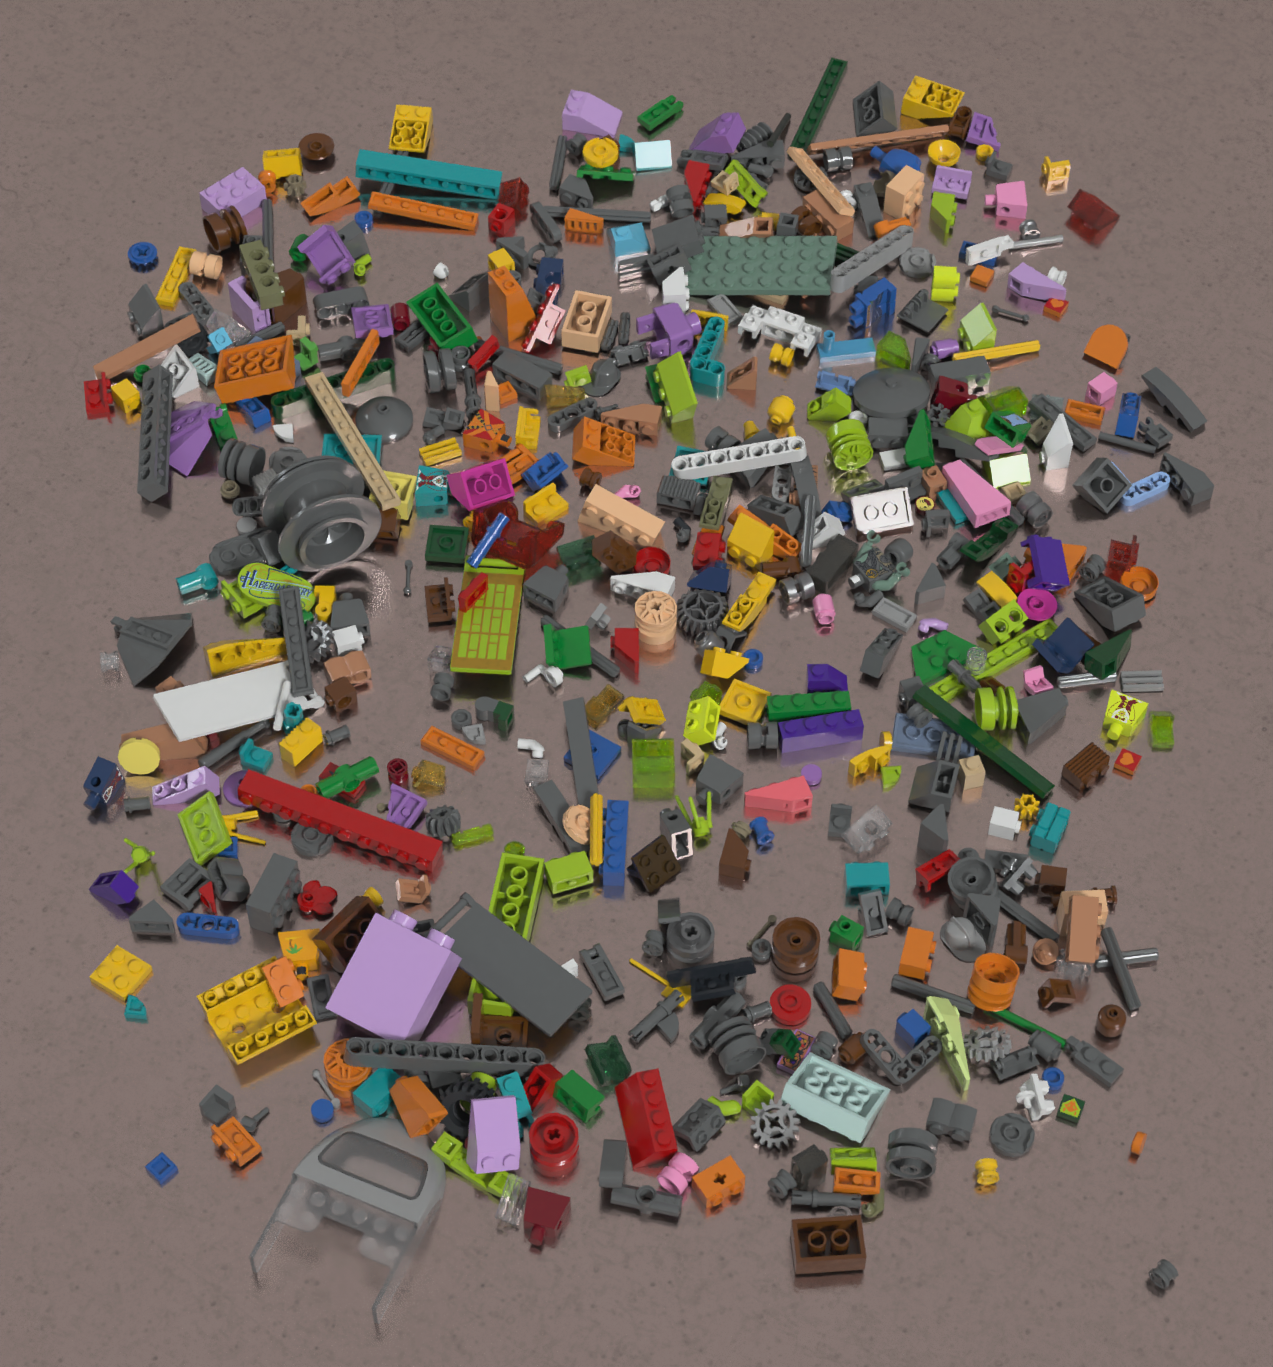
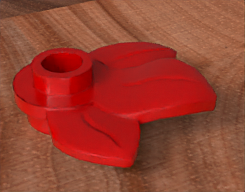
(316, 898)

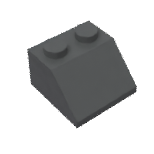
(145, 313)
(1102, 484)

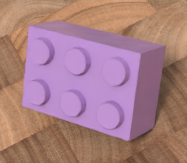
(236, 189)

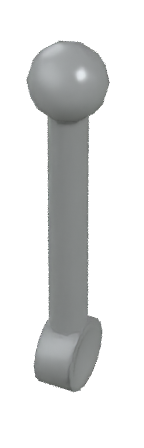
(335, 1101)

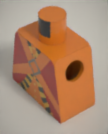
(486, 433)

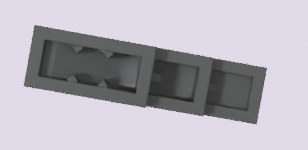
(1173, 397)
(963, 444)
(554, 808)
(669, 910)

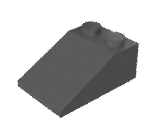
(1112, 603)

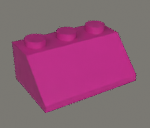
(481, 484)

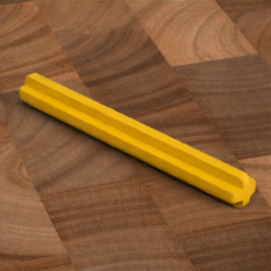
(1000, 351)

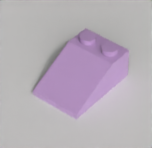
(590, 115)
(493, 1135)

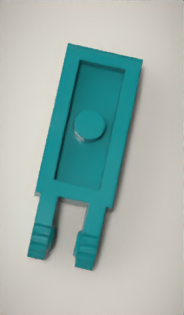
(512, 1085)

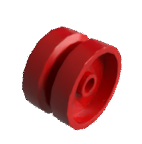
(554, 1142)

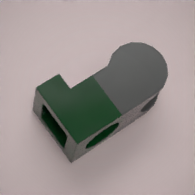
(494, 711)
(780, 1042)

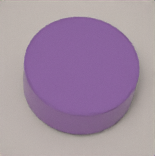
(812, 774)

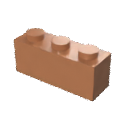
(832, 222)
(1082, 929)

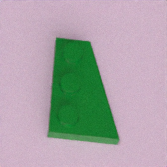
(623, 173)

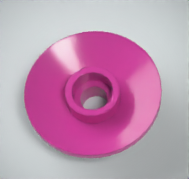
(1041, 599)

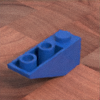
(1128, 414)

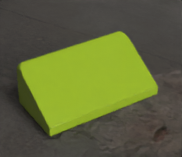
(853, 1158)

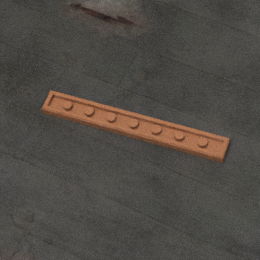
(880, 139)

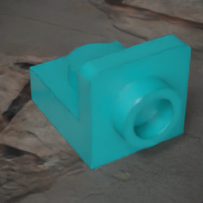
(254, 757)

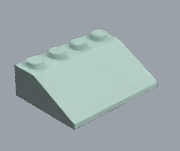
(834, 1097)

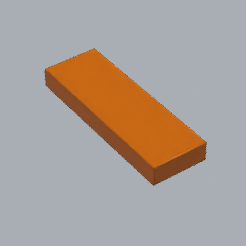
(452, 747)

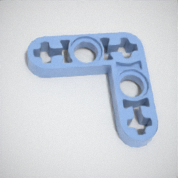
(1139, 495)

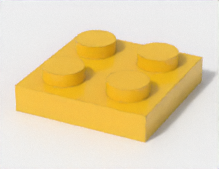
(744, 702)
(120, 973)

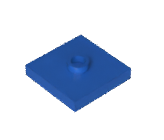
(603, 753)

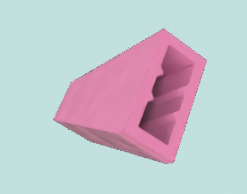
(974, 494)

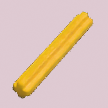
(596, 829)

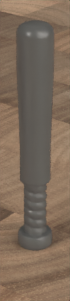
(226, 747)

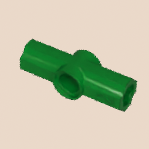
(347, 777)

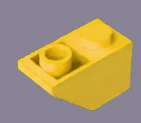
(722, 664)

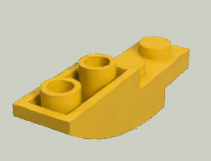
(750, 603)

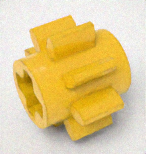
(1026, 806)

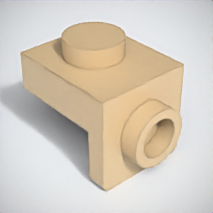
(725, 183)
(303, 330)
(694, 755)

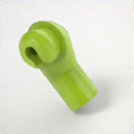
(727, 1107)

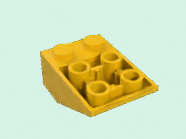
(930, 99)
(411, 128)

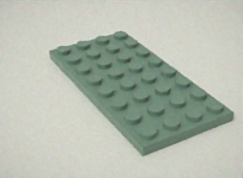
(763, 266)

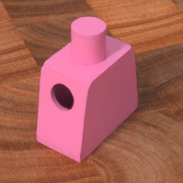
(1009, 200)

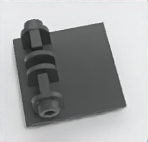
(922, 311)

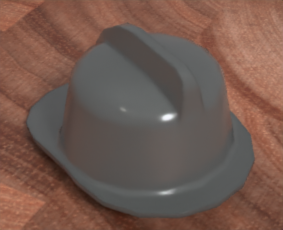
(603, 376)

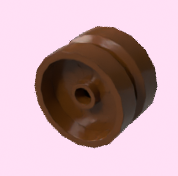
(795, 945)

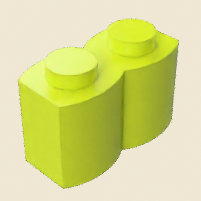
(944, 283)

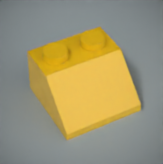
(750, 541)

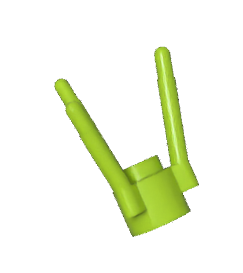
(698, 825)
(139, 854)

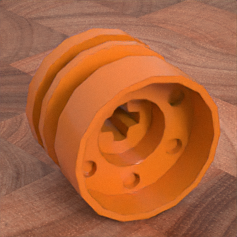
(993, 982)
(340, 1076)

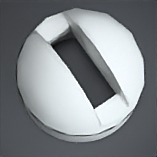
(441, 271)

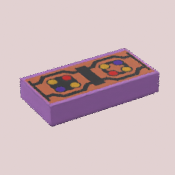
(791, 1065)

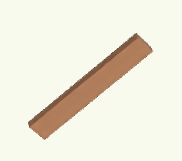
(148, 347)

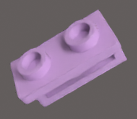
(952, 181)

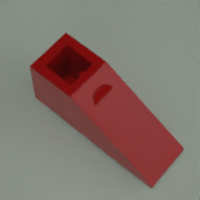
(696, 177)

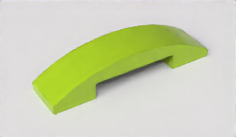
(454, 1155)

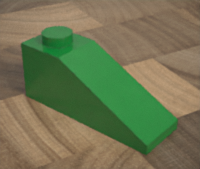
(919, 444)

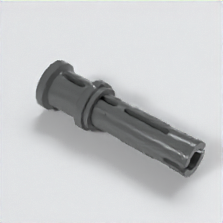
(472, 398)

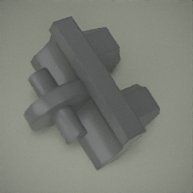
(1023, 867)

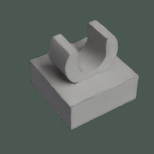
(599, 618)

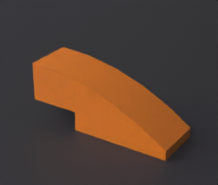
(330, 197)

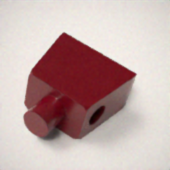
(950, 394)
(544, 1214)

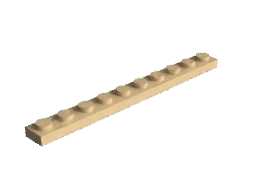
(352, 441)

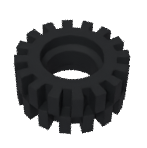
(197, 343)

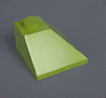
(970, 420)

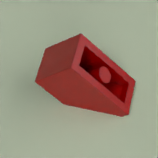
(627, 647)
(541, 1085)

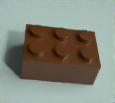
(344, 932)
(828, 1244)

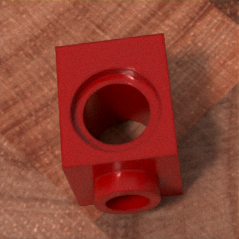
(501, 219)

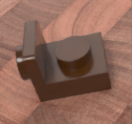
(1056, 991)

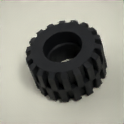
(463, 1089)

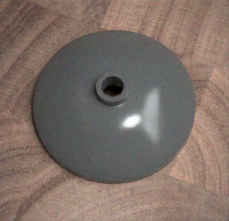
(384, 417)

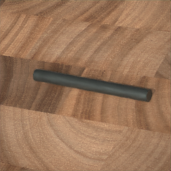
(778, 130)

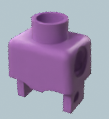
(672, 329)

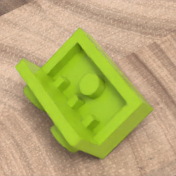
(238, 602)

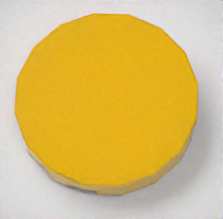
(600, 152)

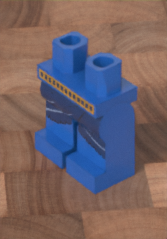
(873, 303)

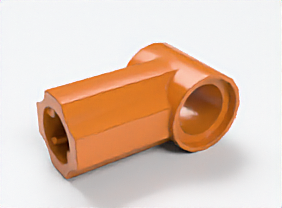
(884, 227)

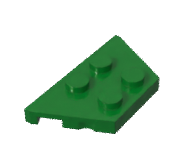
(936, 652)

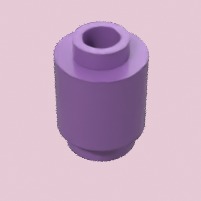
(944, 348)

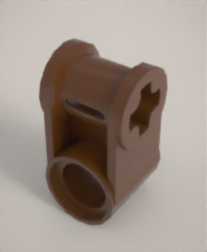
(961, 122)

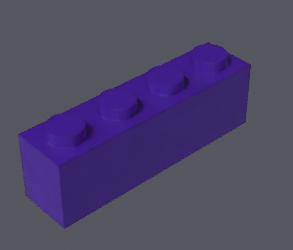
(820, 731)

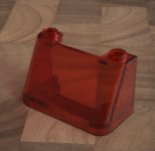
(519, 542)

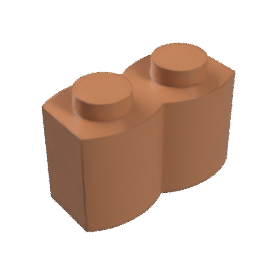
(352, 666)

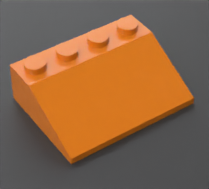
(255, 369)

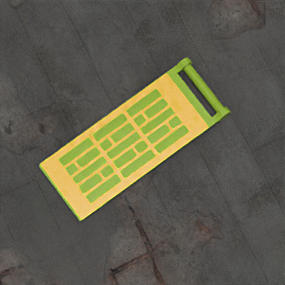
(489, 628)

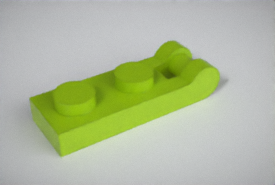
(746, 184)

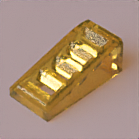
(560, 395)

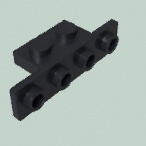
(711, 979)

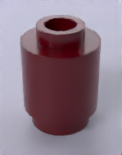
(400, 316)

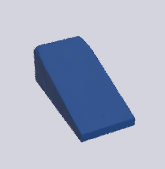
(254, 411)

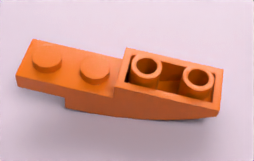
(783, 545)

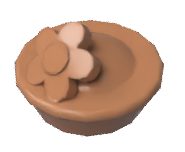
(1045, 951)

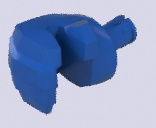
(895, 160)

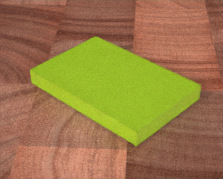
(204, 828)

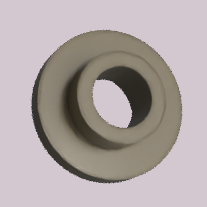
(230, 489)
(741, 829)

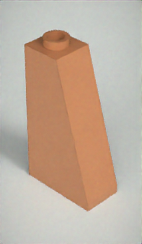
(168, 744)

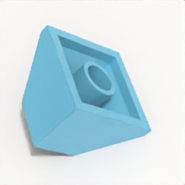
(628, 239)

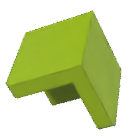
(755, 1096)

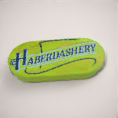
(261, 585)

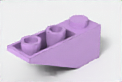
(1033, 284)
(186, 787)

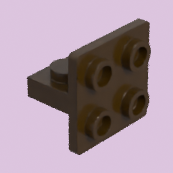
(654, 864)

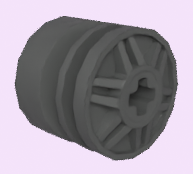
(241, 461)
(737, 1045)

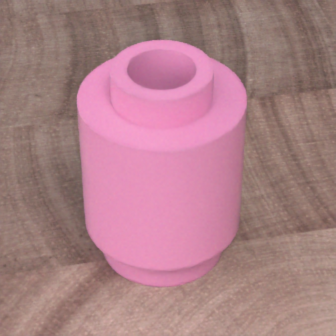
(824, 608)

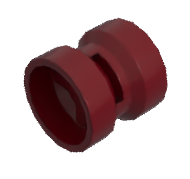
(398, 772)

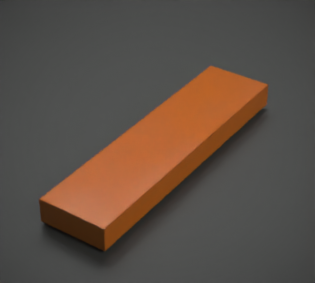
(360, 363)

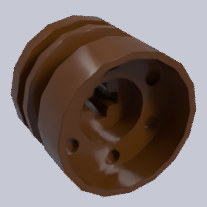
(224, 228)

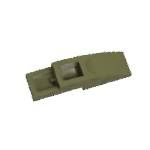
(716, 503)

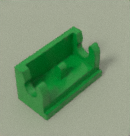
(578, 1096)

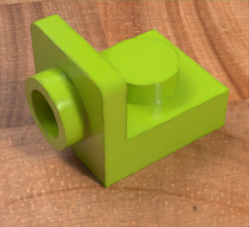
(577, 377)

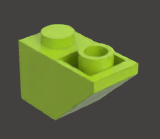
(942, 210)
(829, 406)

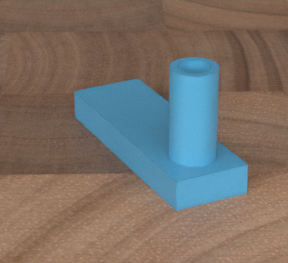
(844, 350)

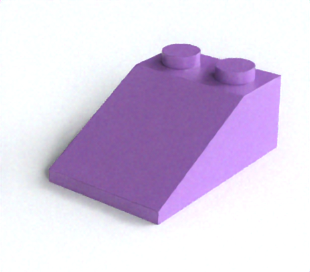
(720, 134)

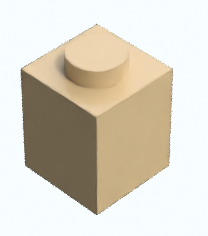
(971, 772)

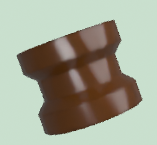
(590, 478)

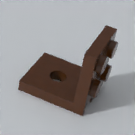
(488, 1028)

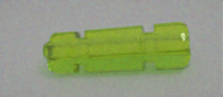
(472, 834)

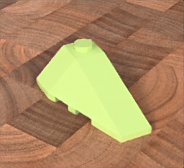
(946, 1026)

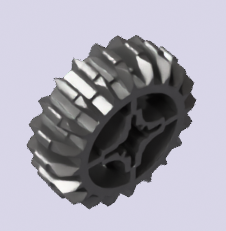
(701, 611)

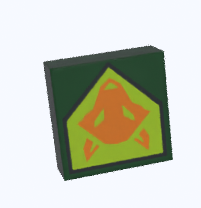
(1070, 1108)

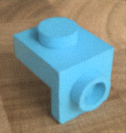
(219, 341)

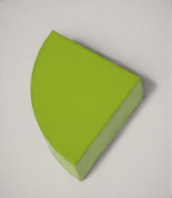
(890, 775)

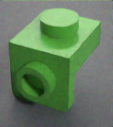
(308, 355)

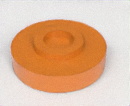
(1141, 580)

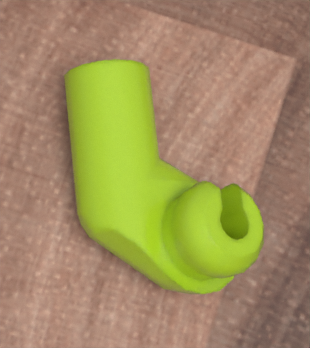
(359, 265)

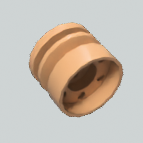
(655, 617)

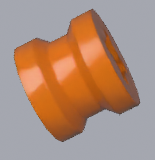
(268, 179)

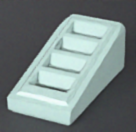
(208, 377)

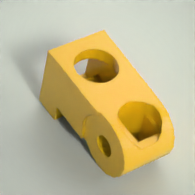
(325, 596)

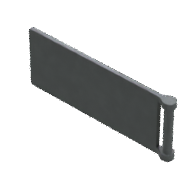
(512, 967)

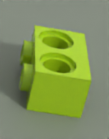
(1003, 622)

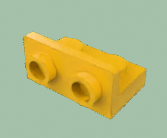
(544, 505)
(643, 710)

